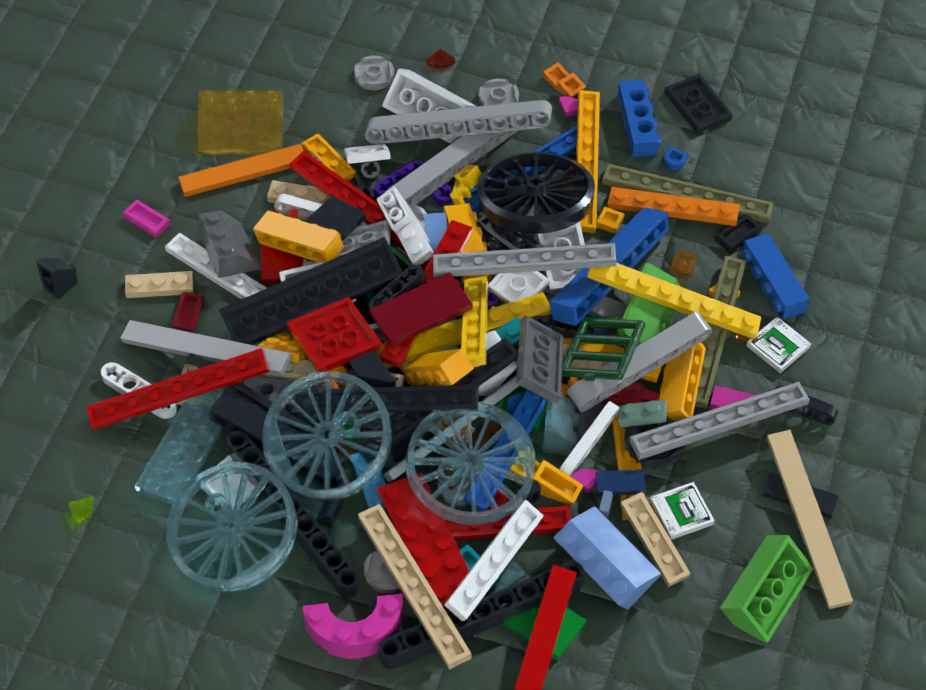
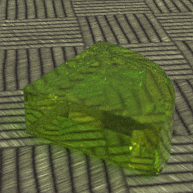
(81, 509)

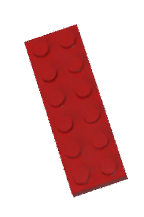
(425, 537)

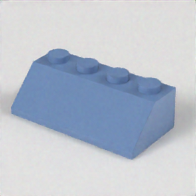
(608, 557)

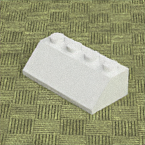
(416, 94)

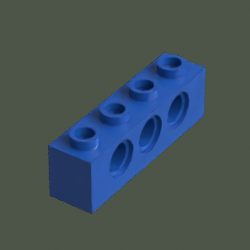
(638, 118)

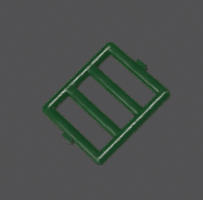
(623, 358)

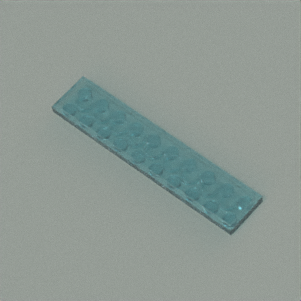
(183, 446)

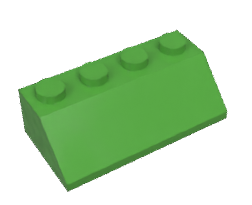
(656, 316)
(767, 587)

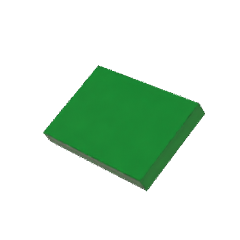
(570, 627)

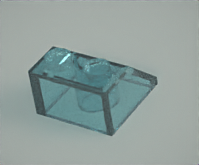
(559, 427)

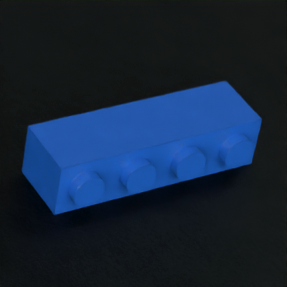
(775, 276)

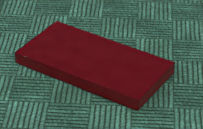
(421, 309)

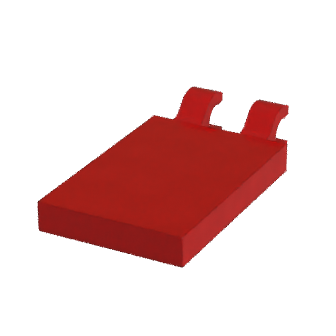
(275, 260)

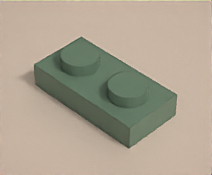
(642, 413)

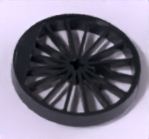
(526, 190)

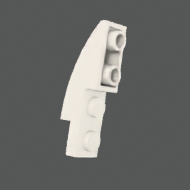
(406, 226)

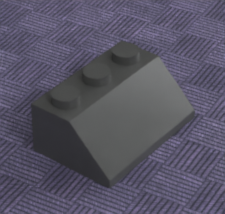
(227, 244)

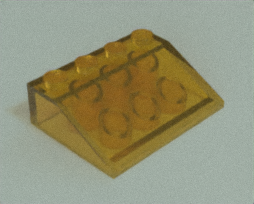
(240, 121)

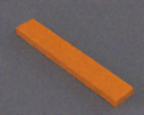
(239, 170)

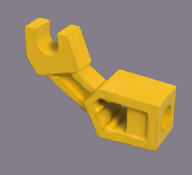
(465, 181)

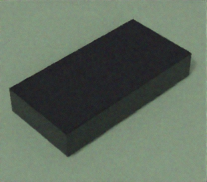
(734, 236)

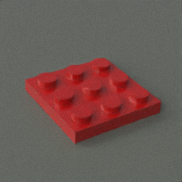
(333, 335)

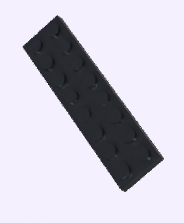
(342, 277)

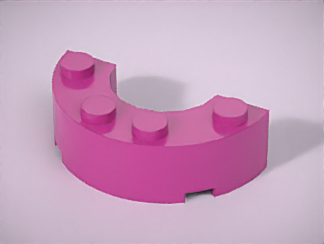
(358, 638)

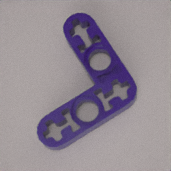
(384, 184)

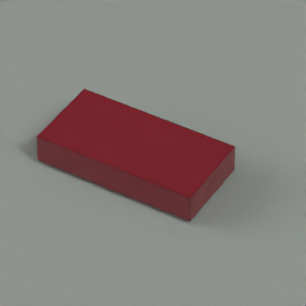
(188, 312)

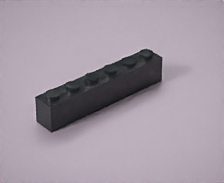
(236, 413)

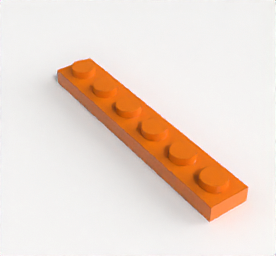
(675, 206)

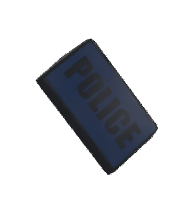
(331, 508)

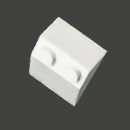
(567, 237)

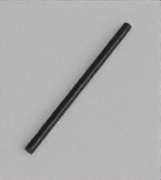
(249, 393)

